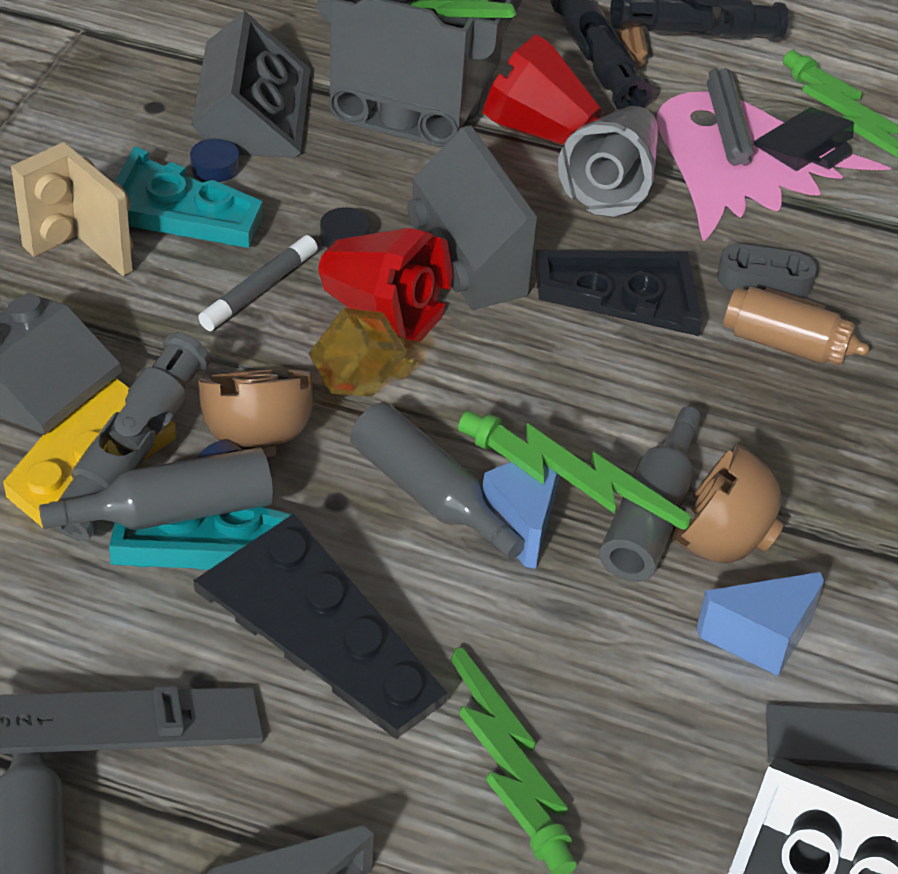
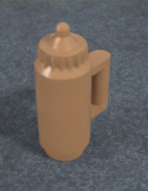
(792, 325)

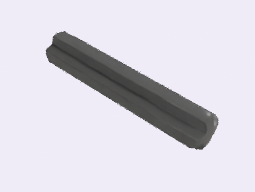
(730, 117)

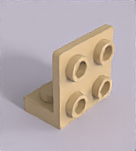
(68, 197)

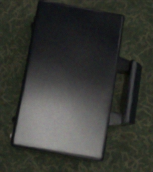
(808, 138)

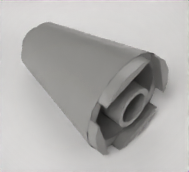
(611, 161)

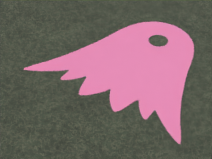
(717, 182)

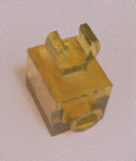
(360, 353)

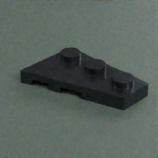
(623, 284)

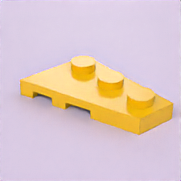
(48, 465)

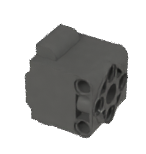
(408, 68)

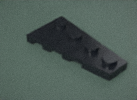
(324, 624)

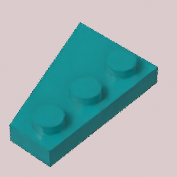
(179, 205)
(193, 542)

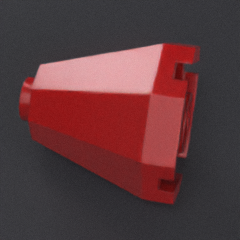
(540, 95)
(391, 275)

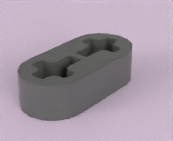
(766, 267)

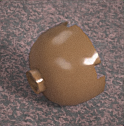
(257, 407)
(733, 510)

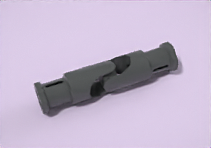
(147, 410)

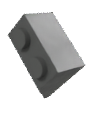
(48, 363)

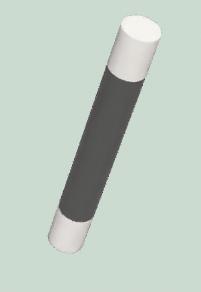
(257, 283)

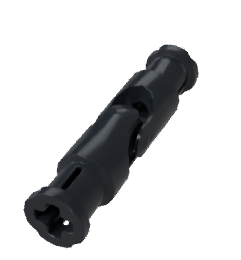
(735, 21)
(610, 58)

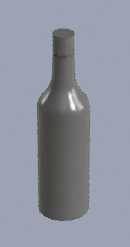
(429, 474)
(172, 493)
(637, 535)
(31, 818)

